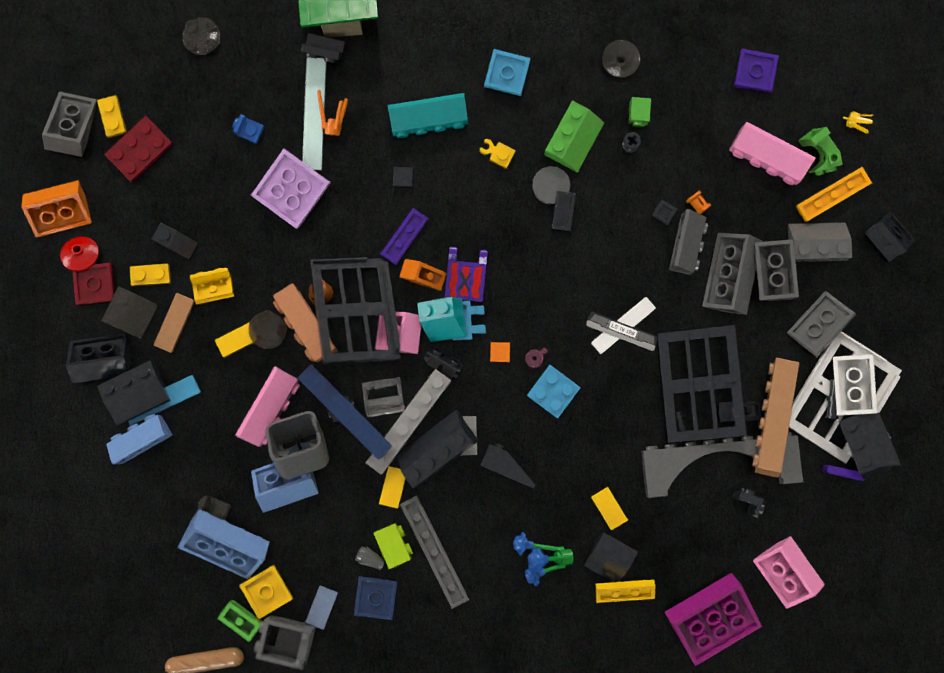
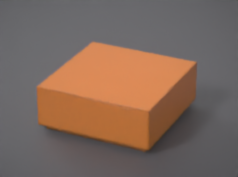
(500, 352)

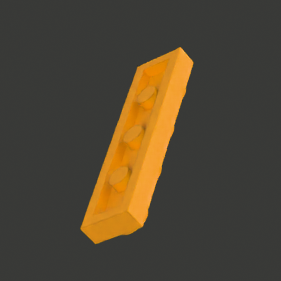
(833, 194)

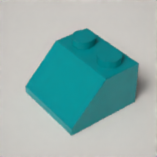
(442, 319)

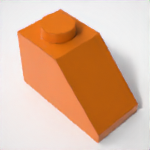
(422, 274)

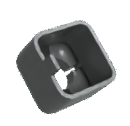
(294, 428)

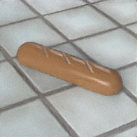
(205, 661)

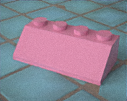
(771, 153)
(268, 406)

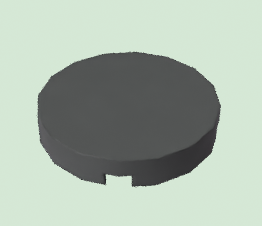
(549, 181)

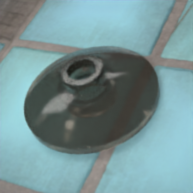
(624, 50)

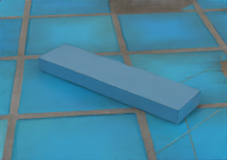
(177, 393)

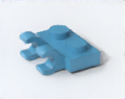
(471, 329)

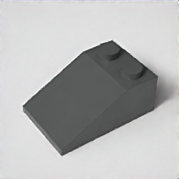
(69, 124)

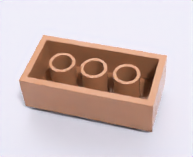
(302, 320)

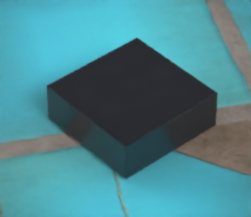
(403, 177)
(664, 212)

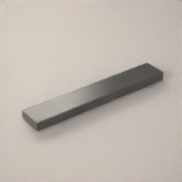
(434, 552)

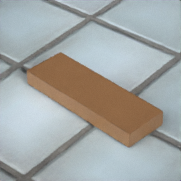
(174, 322)

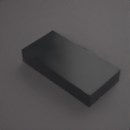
(563, 210)

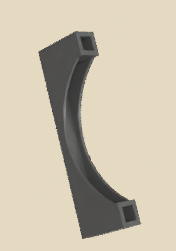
(664, 465)

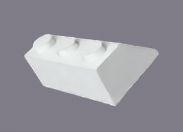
(855, 384)

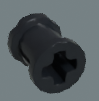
(631, 136)

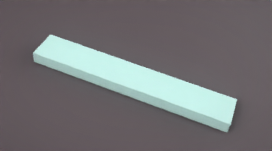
(312, 120)

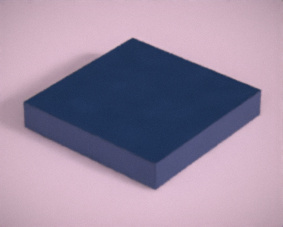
(375, 598)

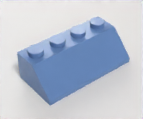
(224, 544)

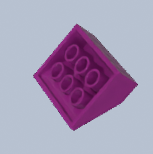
(713, 619)

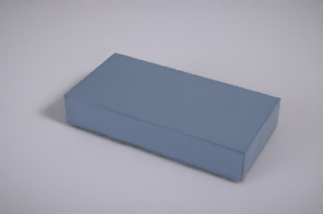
(321, 607)

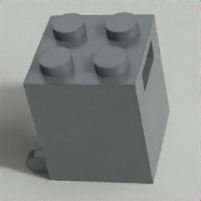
(292, 642)

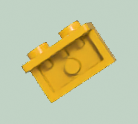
(212, 285)

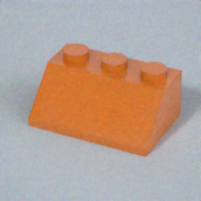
(56, 208)

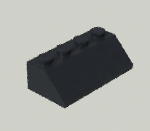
(436, 449)

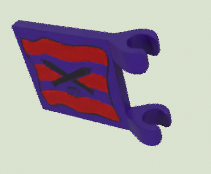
(465, 279)

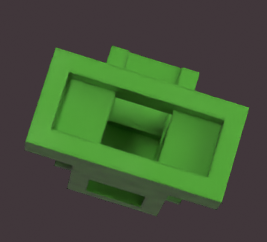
(822, 142)

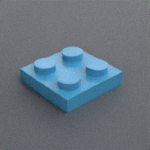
(507, 72)
(553, 391)

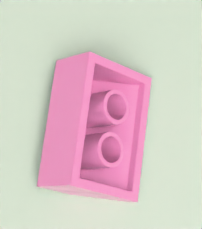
(789, 573)

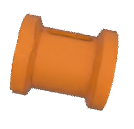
(698, 202)

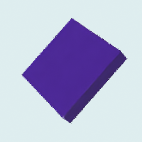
(756, 71)

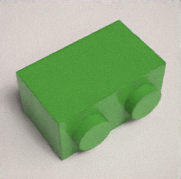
(240, 620)

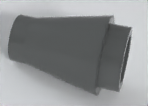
(369, 558)

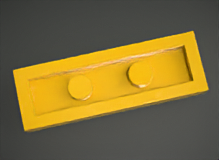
(625, 591)

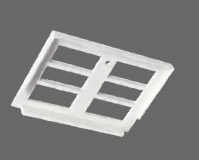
(814, 381)

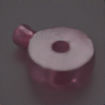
(538, 354)

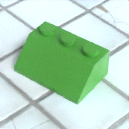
(574, 136)

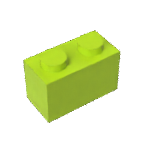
(393, 545)

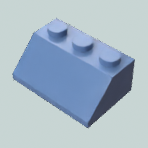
(138, 439)
(274, 491)

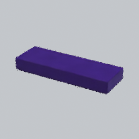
(404, 236)

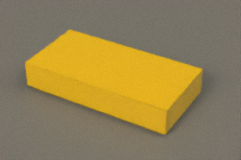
(234, 340)
(392, 487)
(609, 508)

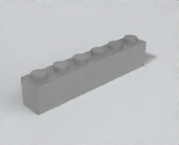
(411, 419)

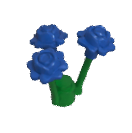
(537, 559)

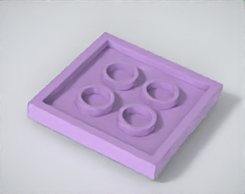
(290, 188)

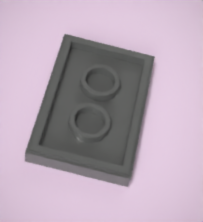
(821, 324)

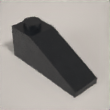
(501, 462)

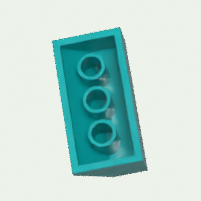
(428, 115)

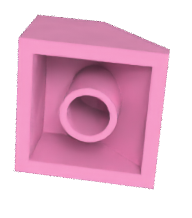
(408, 330)

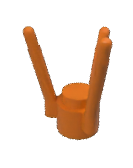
(333, 126)

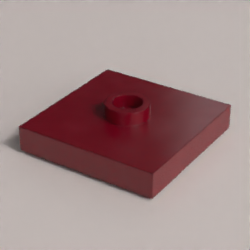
(94, 284)

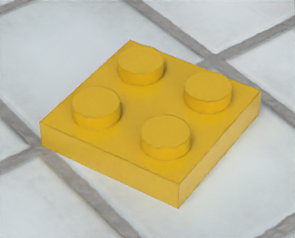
(266, 592)

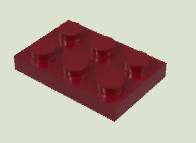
(138, 149)

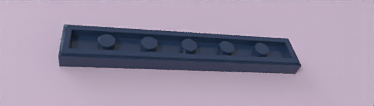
(345, 412)

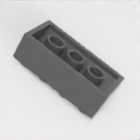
(731, 273)

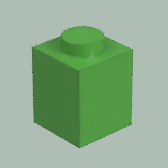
(639, 111)

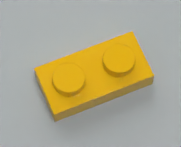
(111, 116)
(150, 274)

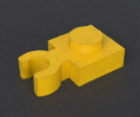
(500, 154)

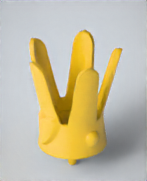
(854, 118)

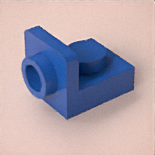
(248, 129)

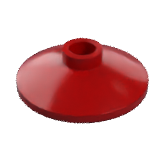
(79, 260)

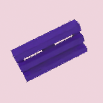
(842, 472)

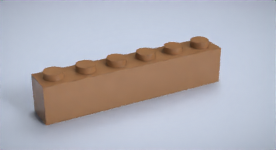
(776, 417)

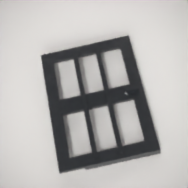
(360, 309)
(710, 383)

